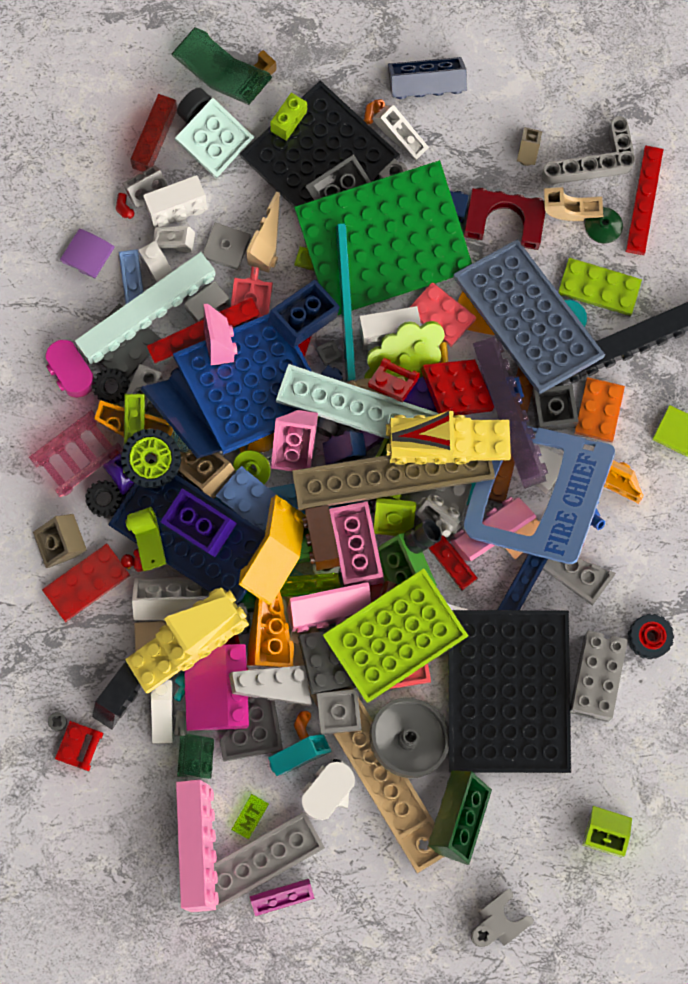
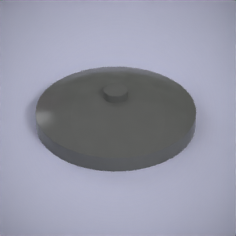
(409, 737)

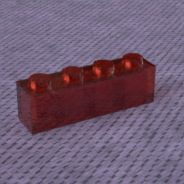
(154, 133)

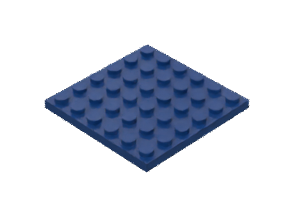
(241, 394)

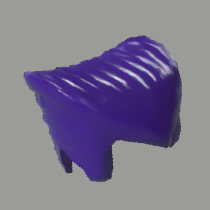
(115, 470)

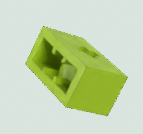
(288, 116)

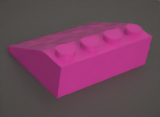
(209, 691)

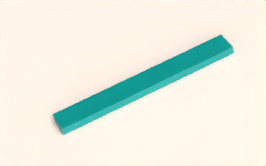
(345, 302)

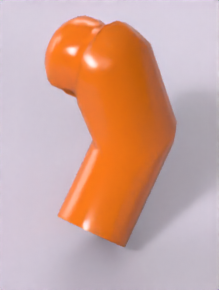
(373, 108)
(301, 723)

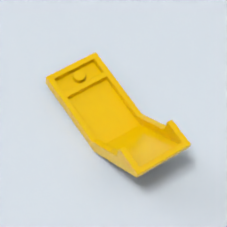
(276, 553)

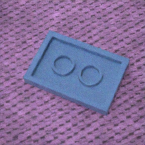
(247, 497)

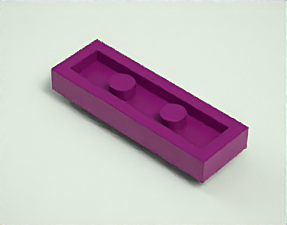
(282, 897)

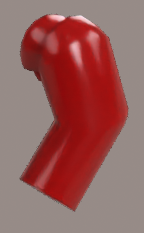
(121, 207)

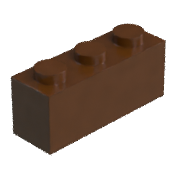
(321, 538)

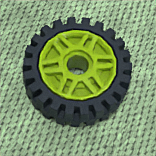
(135, 453)

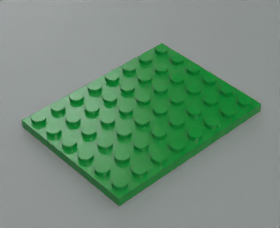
(397, 235)

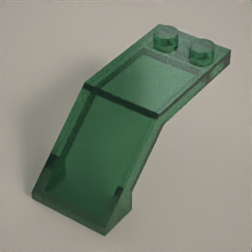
(219, 68)

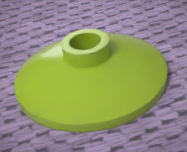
(253, 457)

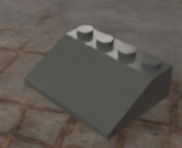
(338, 179)

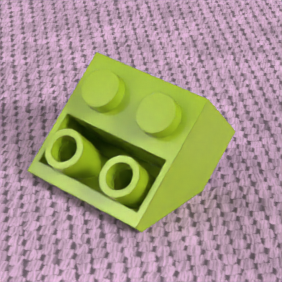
(608, 832)

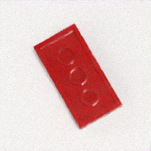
(86, 582)

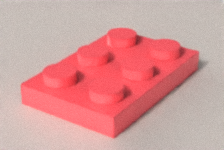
(440, 307)

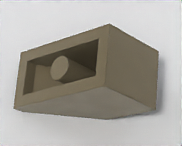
(529, 146)

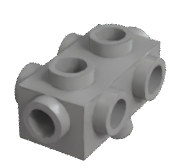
(445, 518)

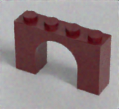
(529, 210)

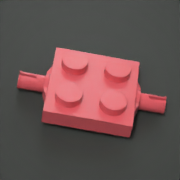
(254, 288)

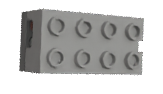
(598, 676)

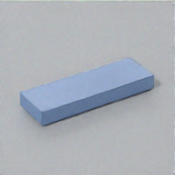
(131, 274)

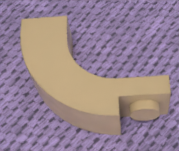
(571, 208)

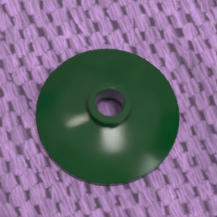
(604, 233)

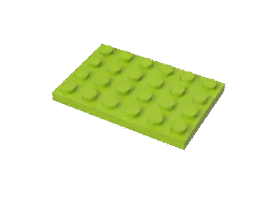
(395, 635)

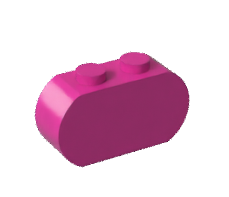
(69, 368)

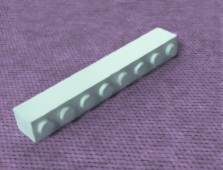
(145, 308)

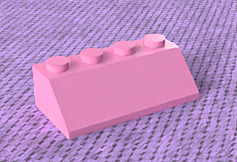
(508, 517)
(327, 607)

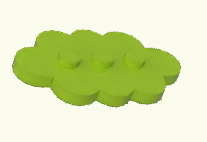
(408, 348)

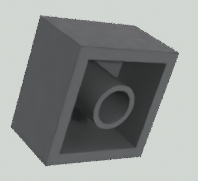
(555, 408)

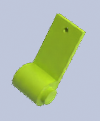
(145, 527)

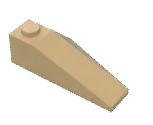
(263, 245)

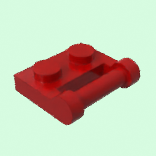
(391, 385)
(73, 743)

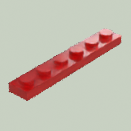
(644, 200)
(195, 333)

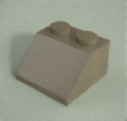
(59, 540)

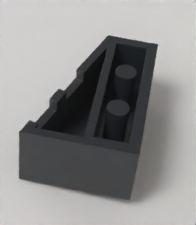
(116, 697)

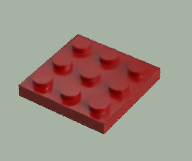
(457, 387)

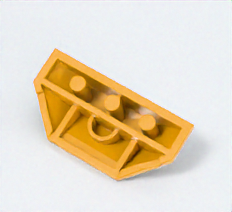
(623, 482)

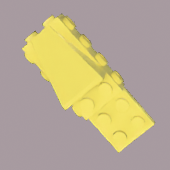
(187, 638)

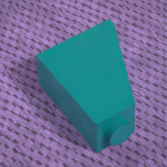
(299, 754)

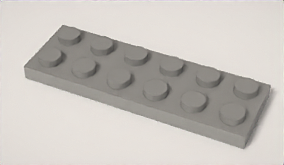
(265, 858)

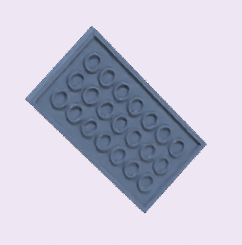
(528, 316)

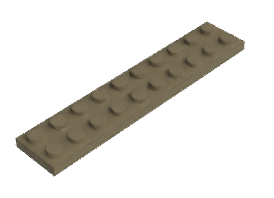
(380, 478)

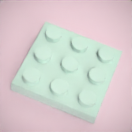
(214, 138)

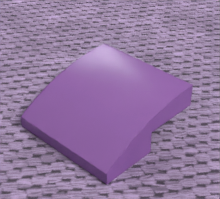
(87, 253)

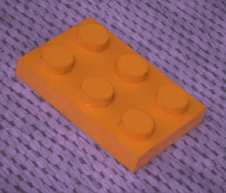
(599, 409)

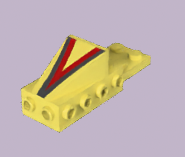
(446, 439)

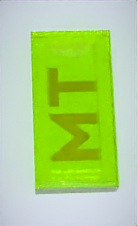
(250, 816)

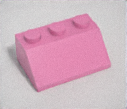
(294, 441)

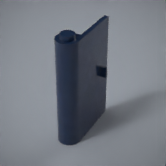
(182, 413)

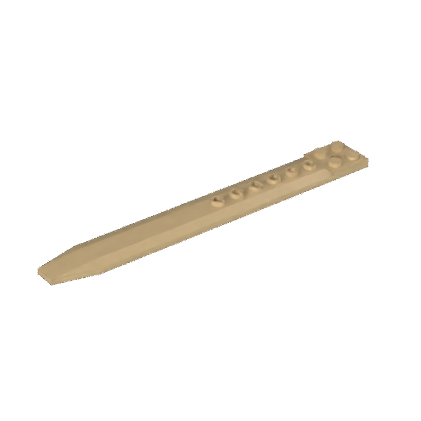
(391, 793)

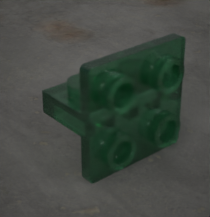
(195, 756)

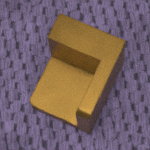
(266, 62)

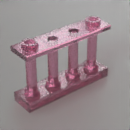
(58, 444)

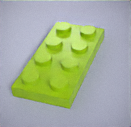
(600, 286)

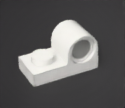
(179, 238)

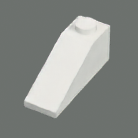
(400, 131)
(155, 261)
(162, 713)

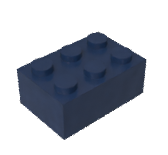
(303, 313)

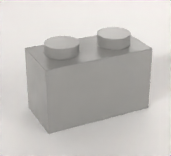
(210, 294)

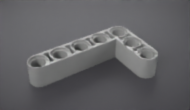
(596, 161)

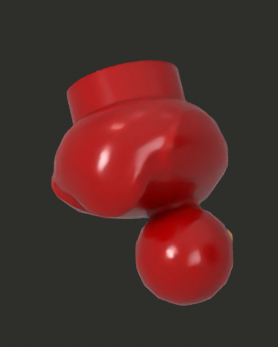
(128, 561)

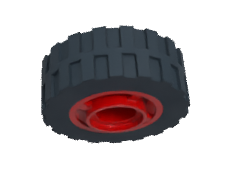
(638, 636)

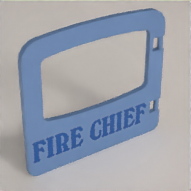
(569, 508)

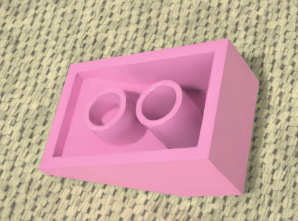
(218, 336)

